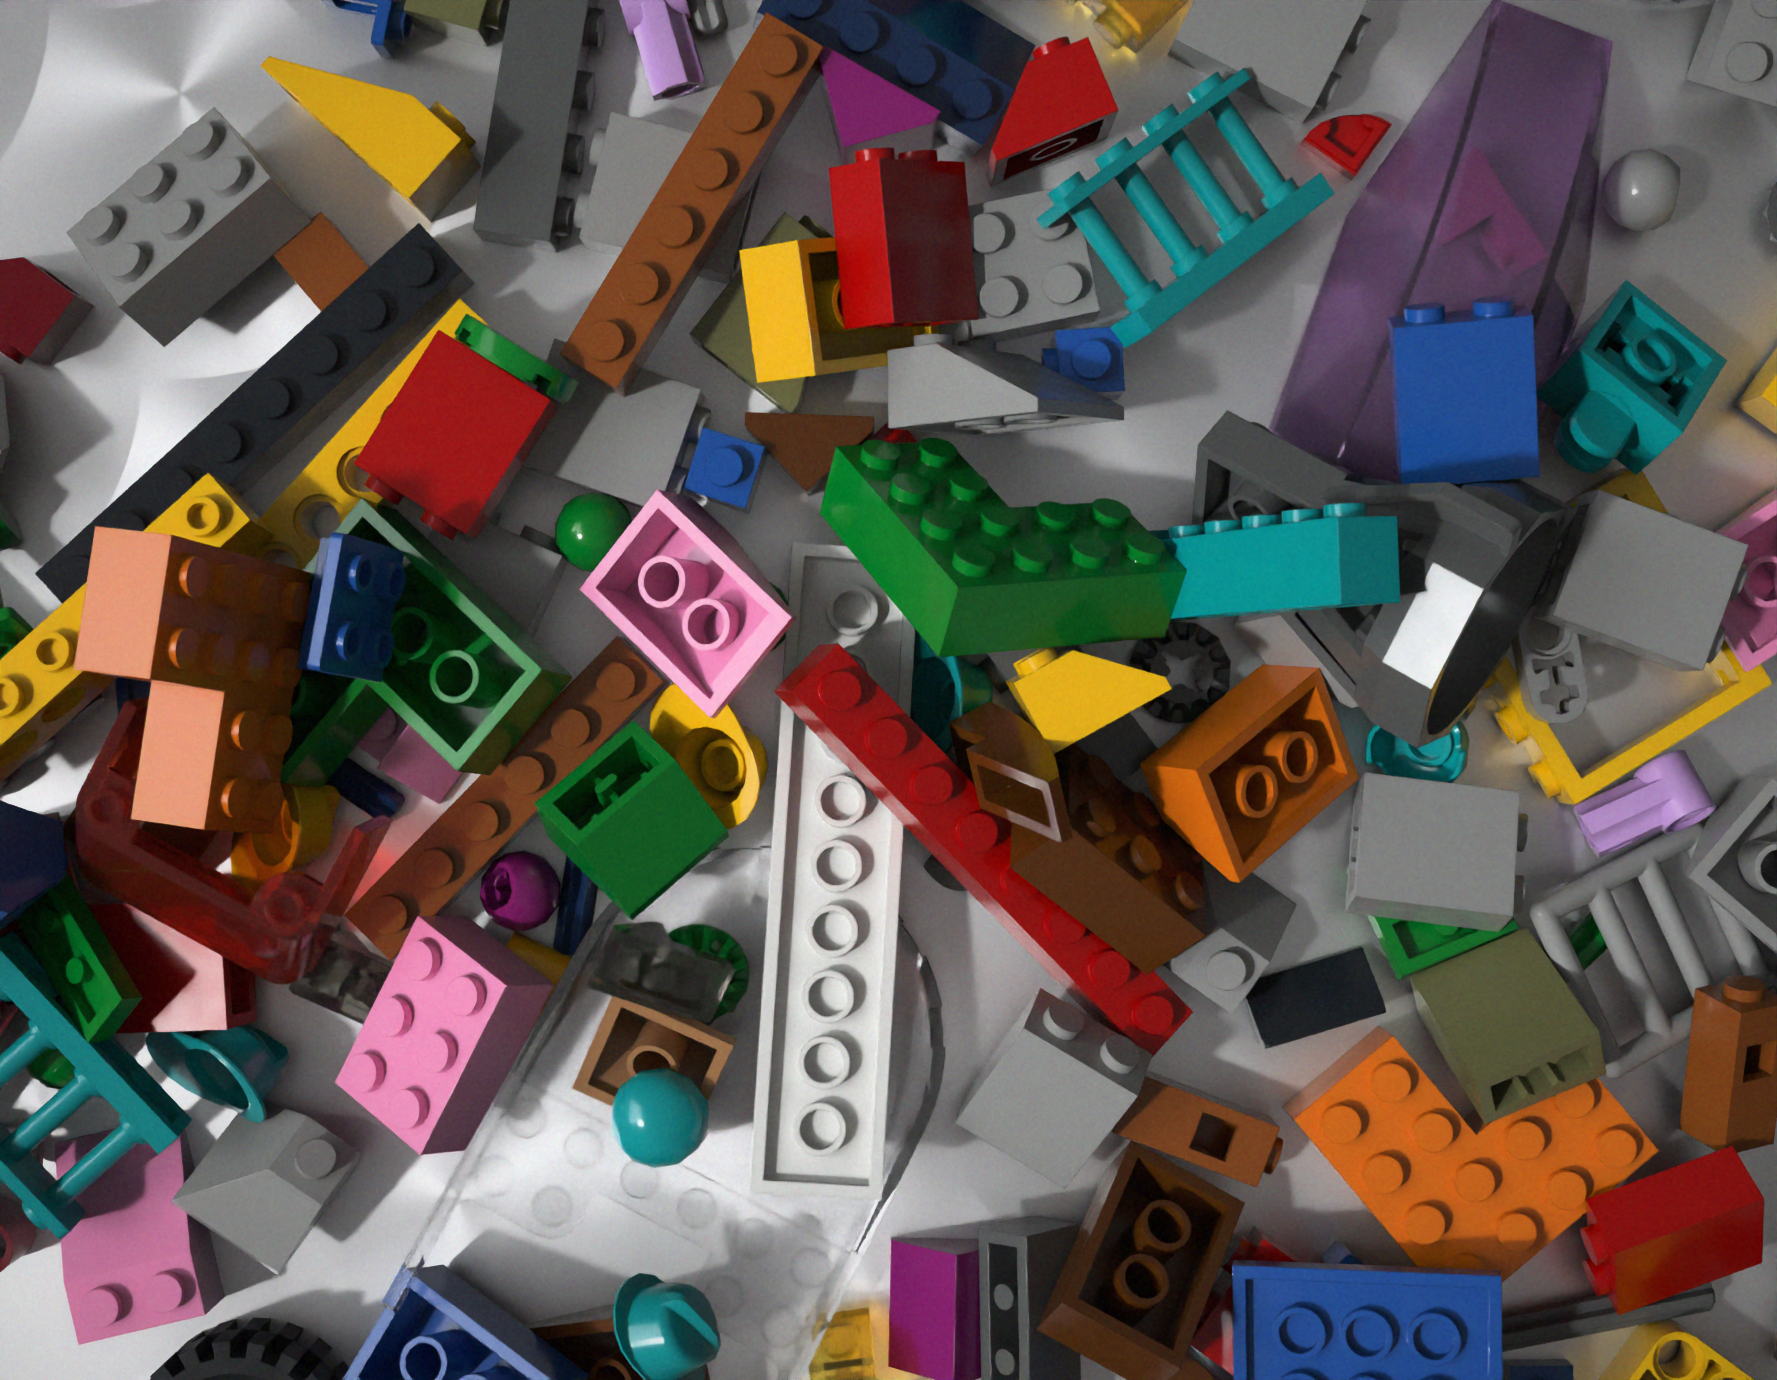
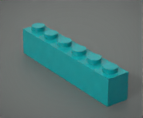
(1285, 562)

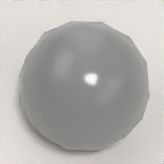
(1641, 189)

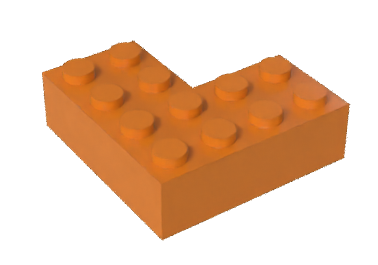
(222, 668)
(1451, 1183)

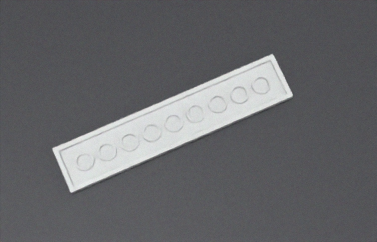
(829, 912)

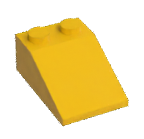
(410, 147)
(799, 316)

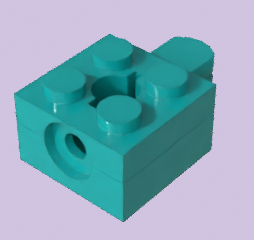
(1627, 383)

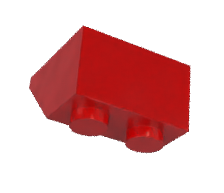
(1054, 110)

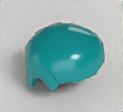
(1437, 761)
(659, 1117)

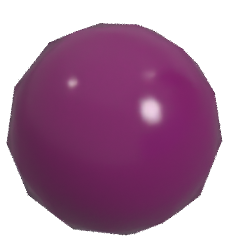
(520, 891)

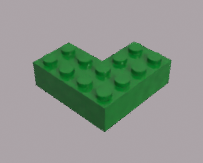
(989, 572)
(454, 674)

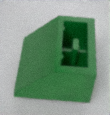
(631, 820)

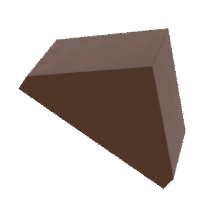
(807, 442)

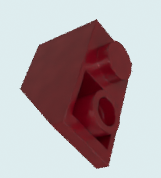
(36, 311)

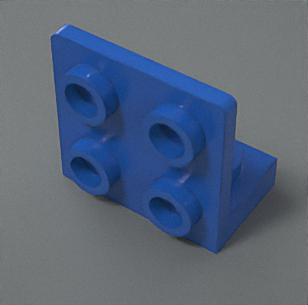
(352, 608)

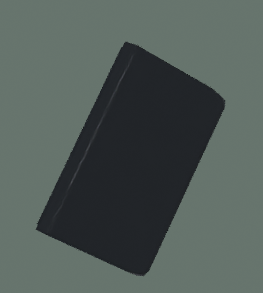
(1313, 998)

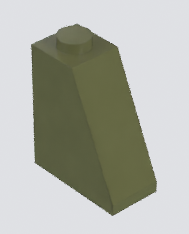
(726, 329)

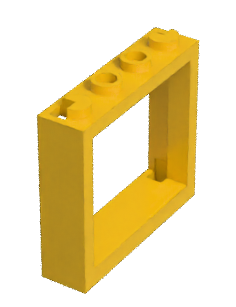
(1551, 764)

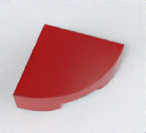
(1346, 141)

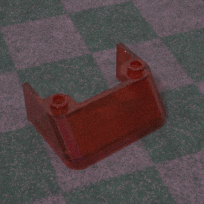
(267, 932)

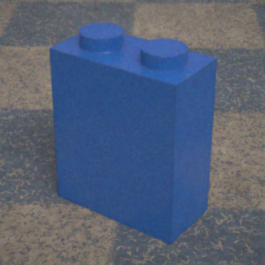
(1464, 392)

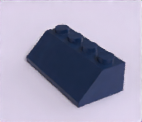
(925, 47)

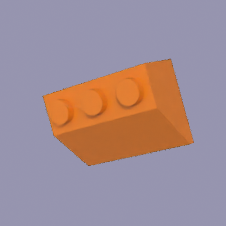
(1252, 768)

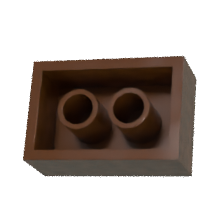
(1120, 870)
(1141, 1266)

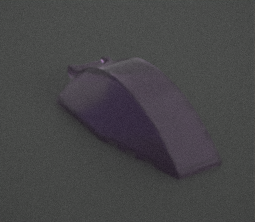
(1467, 205)

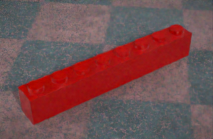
(974, 845)

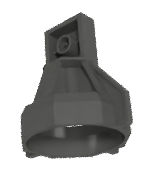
(1465, 571)

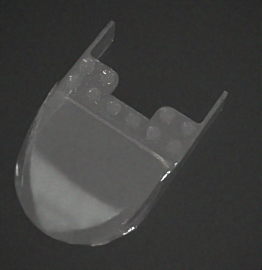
(772, 1258)

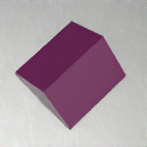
(873, 111)
(935, 1308)

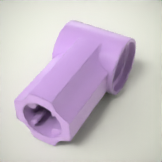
(665, 46)
(1660, 797)

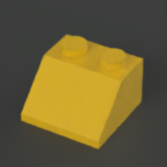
(1078, 693)

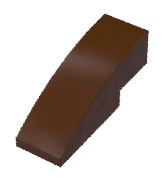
(1011, 769)

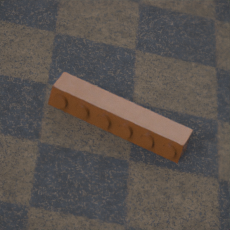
(694, 205)
(502, 804)

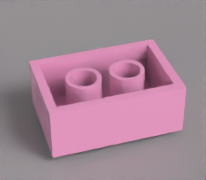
(443, 1033)

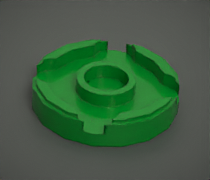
(516, 359)

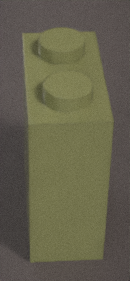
(1508, 1025)

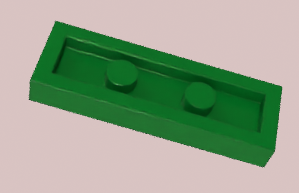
(80, 961)

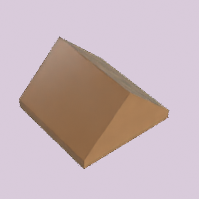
(644, 1039)

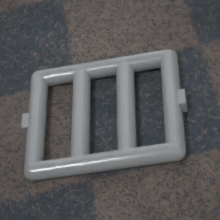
(1595, 890)

